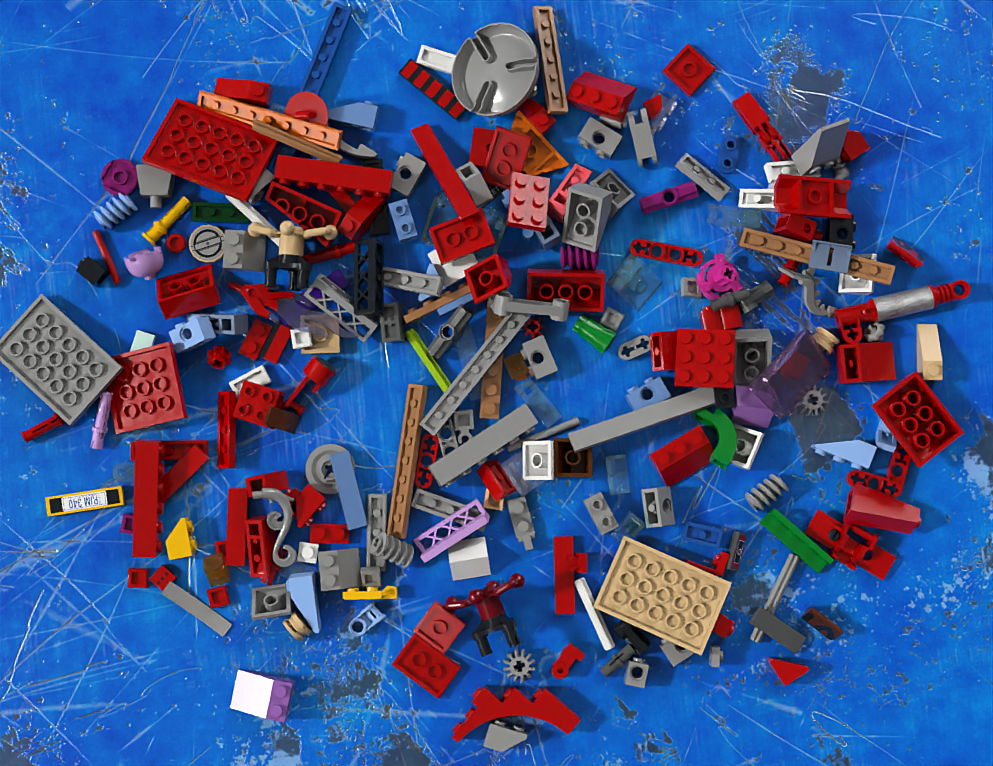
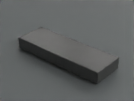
(777, 630)

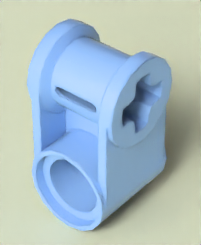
(367, 619)

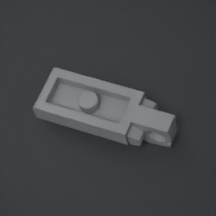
(521, 521)

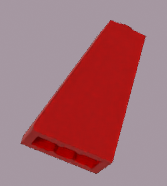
(880, 511)

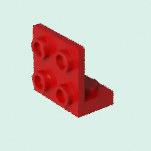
(254, 402)

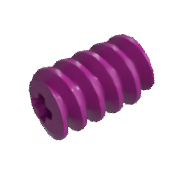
(578, 257)

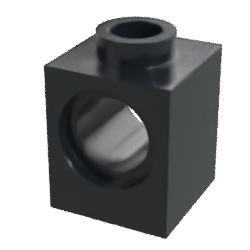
(92, 271)

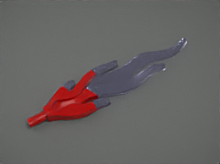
(285, 305)

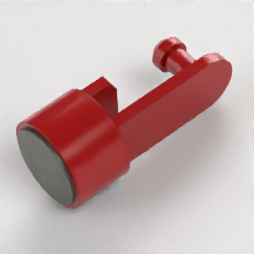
(317, 370)

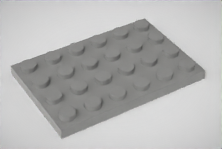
(57, 360)

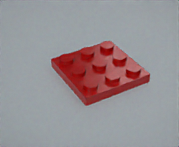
(705, 358)

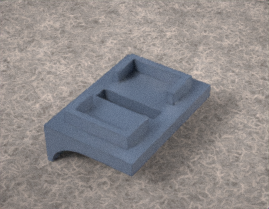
(820, 255)

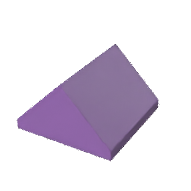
(749, 409)

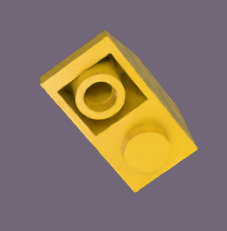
(180, 541)

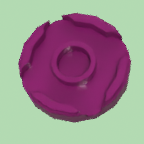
(120, 177)

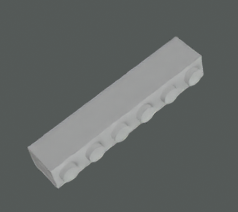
(482, 445)

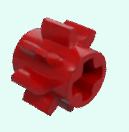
(536, 323)
(219, 357)

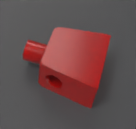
(797, 228)

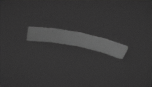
(197, 608)

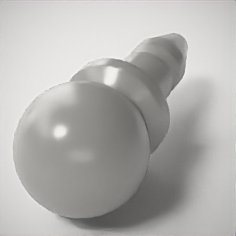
(841, 172)

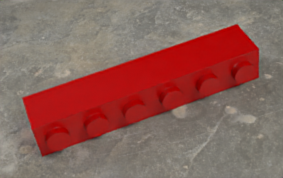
(334, 176)
(147, 498)

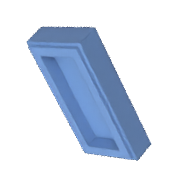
(452, 306)

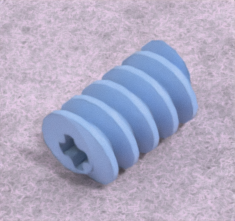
(115, 210)

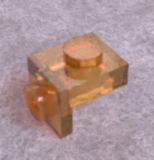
(516, 366)

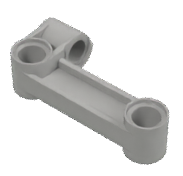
(504, 304)

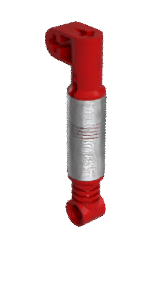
(895, 305)

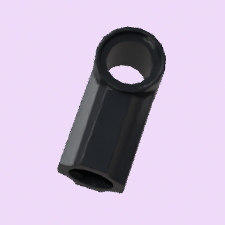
(632, 636)

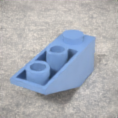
(854, 452)

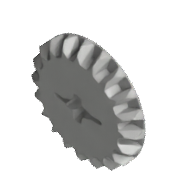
(317, 471)

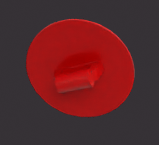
(307, 107)

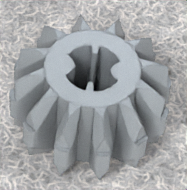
(817, 404)
(519, 657)

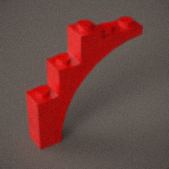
(516, 703)

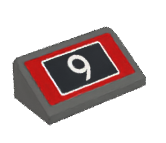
(736, 550)

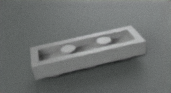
(702, 177)

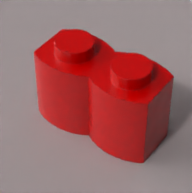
(723, 319)

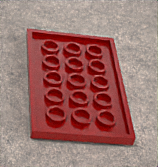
(210, 150)

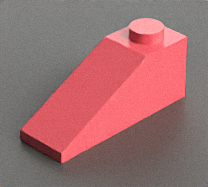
(557, 202)

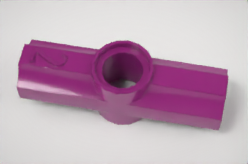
(679, 193)

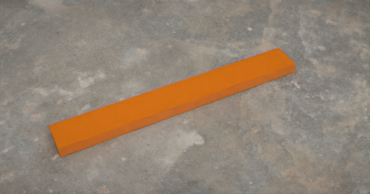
(248, 113)

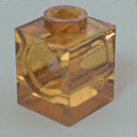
(216, 570)

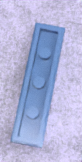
(348, 490)

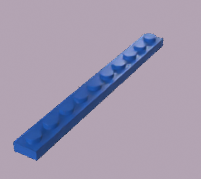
(319, 65)

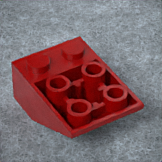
(865, 362)

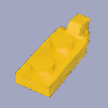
(388, 592)

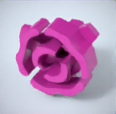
(720, 277)

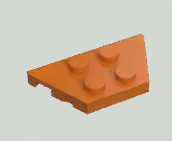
(542, 155)

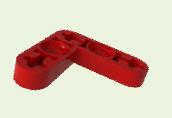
(889, 479)

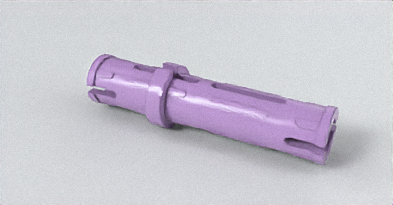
(102, 415)

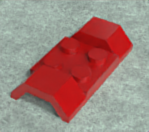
(811, 196)

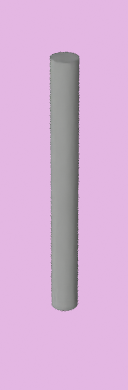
(544, 434)

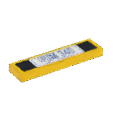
(85, 501)

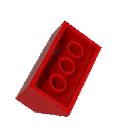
(579, 286)

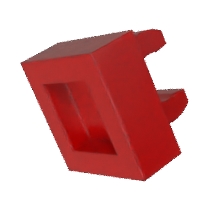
(580, 562)

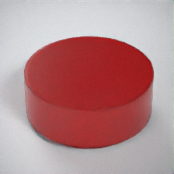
(176, 243)

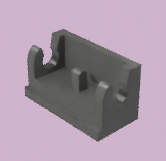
(393, 323)

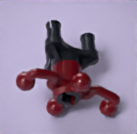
(490, 611)

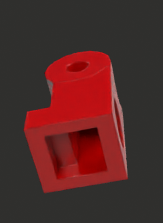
(565, 659)

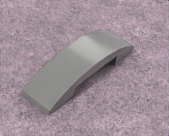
(361, 153)

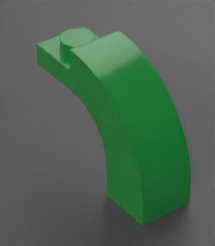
(725, 434)

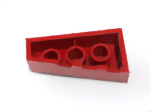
(304, 209)

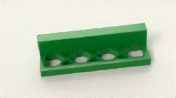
(795, 540)

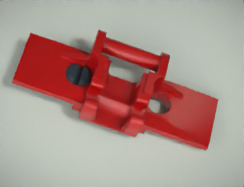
(846, 550)

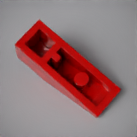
(245, 90)
(360, 217)
(260, 545)

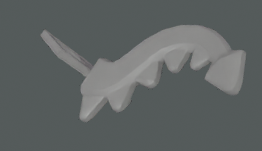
(809, 285)

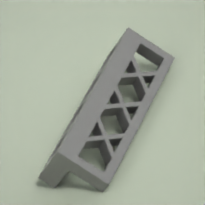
(343, 300)

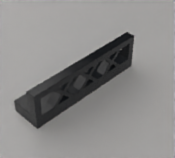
(375, 277)

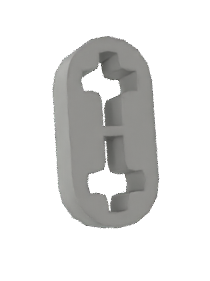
(633, 343)

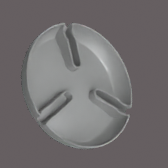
(495, 70)

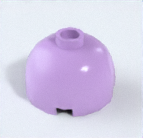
(145, 263)

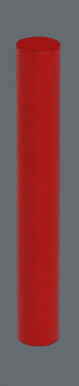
(106, 256)

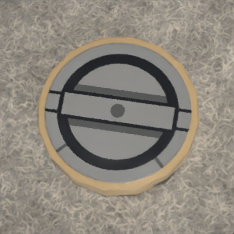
(207, 243)

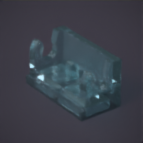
(617, 474)

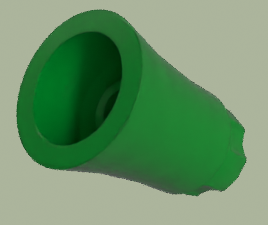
(594, 333)

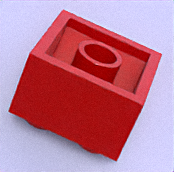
(488, 277)

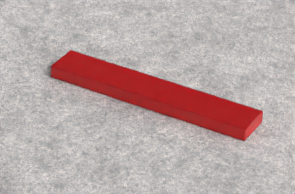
(445, 172)

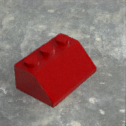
(601, 96)
(187, 291)
(682, 456)

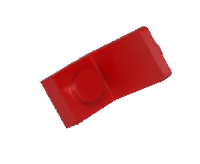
(720, 561)

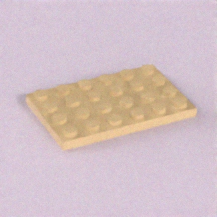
(662, 595)

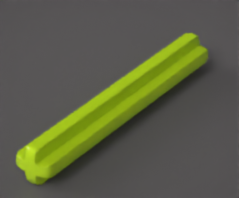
(428, 359)

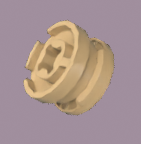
(825, 340)
(297, 626)

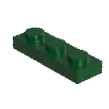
(217, 213)

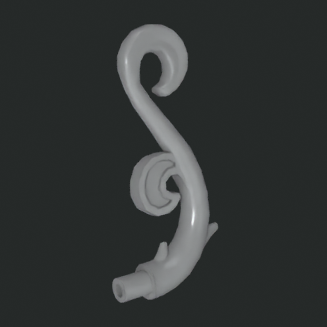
(284, 525)

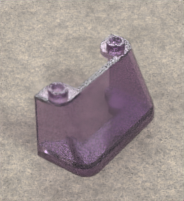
(791, 374)

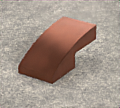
(281, 419)

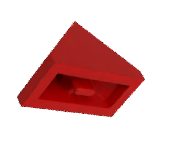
(786, 670)

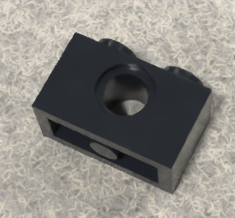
(848, 226)

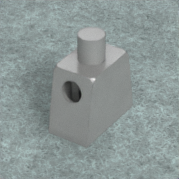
(155, 184)

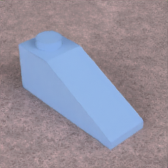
(304, 594)

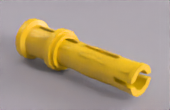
(160, 227)

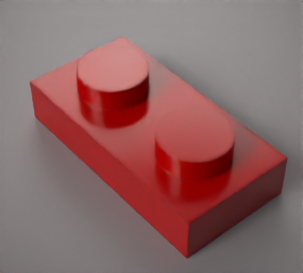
(255, 339)
(329, 533)

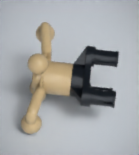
(290, 252)

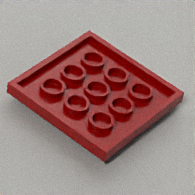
(147, 389)

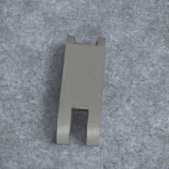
(642, 138)

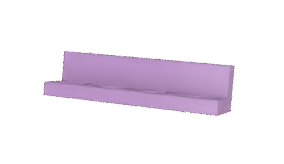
(455, 536)

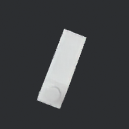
(757, 199)

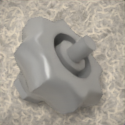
(874, 332)

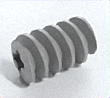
(766, 492)
(393, 549)

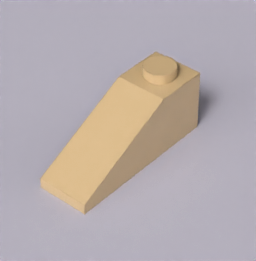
(929, 353)

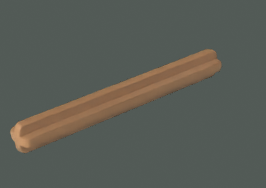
(296, 142)

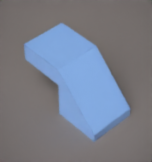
(884, 438)

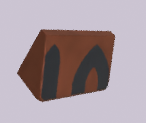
(821, 623)

